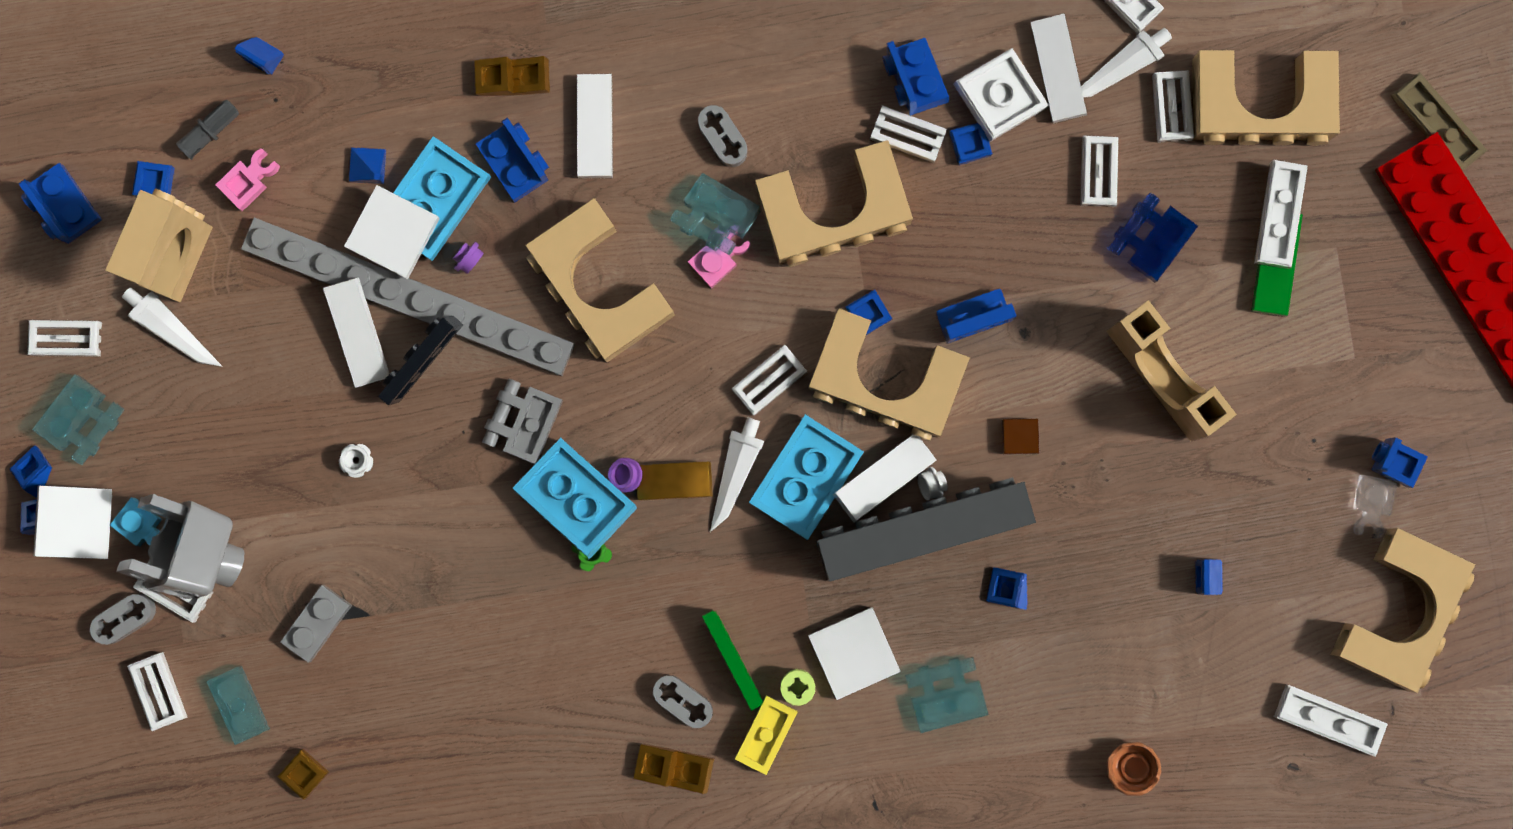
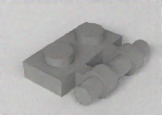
(531, 425)

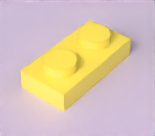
(766, 735)

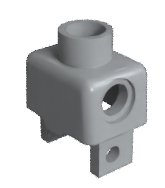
(188, 551)

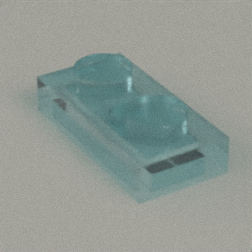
(238, 705)

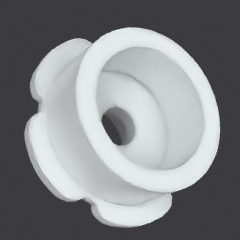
(349, 453)
(932, 484)

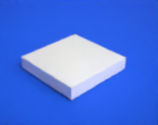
(1001, 94)
(392, 232)
(72, 522)
(854, 653)

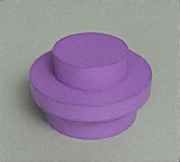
(467, 257)
(625, 474)

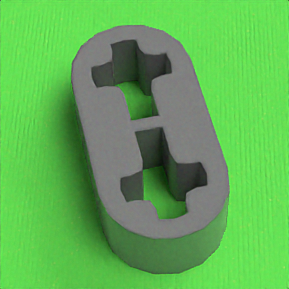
(729, 132)
(127, 625)
(677, 708)

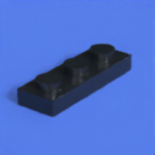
(419, 359)

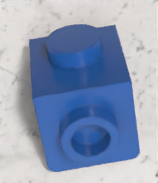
(1398, 462)

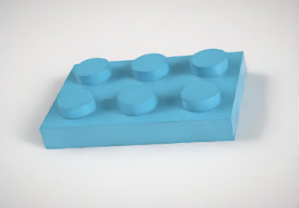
(444, 186)
(806, 477)
(575, 498)

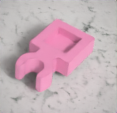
(243, 183)
(715, 265)

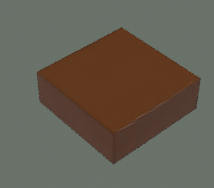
(1020, 436)

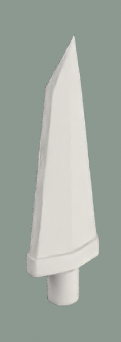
(1133, 57)
(162, 322)
(739, 461)

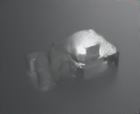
(1374, 498)

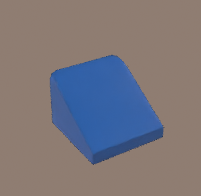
(260, 54)
(1208, 577)

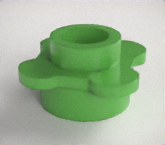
(602, 555)

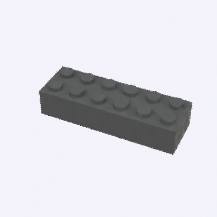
(926, 531)

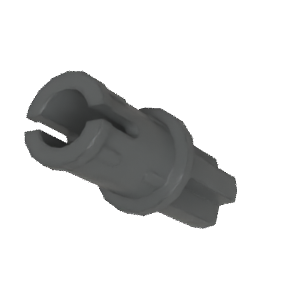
(207, 129)

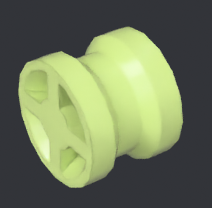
(792, 682)

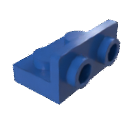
(916, 76)
(512, 160)
(60, 204)
(975, 316)

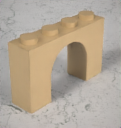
(1222, 117)
(798, 237)
(160, 244)
(558, 254)
(1193, 408)
(923, 410)
(1442, 582)

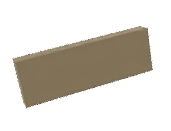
(1434, 115)

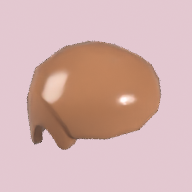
(1133, 769)

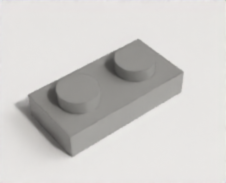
(316, 623)

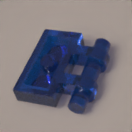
(1161, 244)

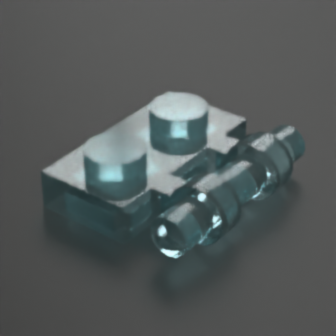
(721, 206)
(69, 414)
(948, 705)

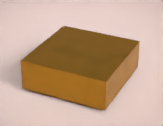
(303, 774)

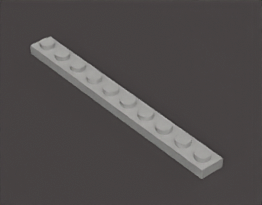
(408, 296)

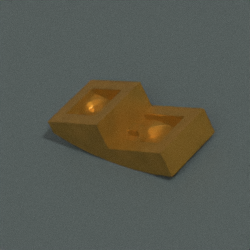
(512, 77)
(675, 481)
(673, 768)

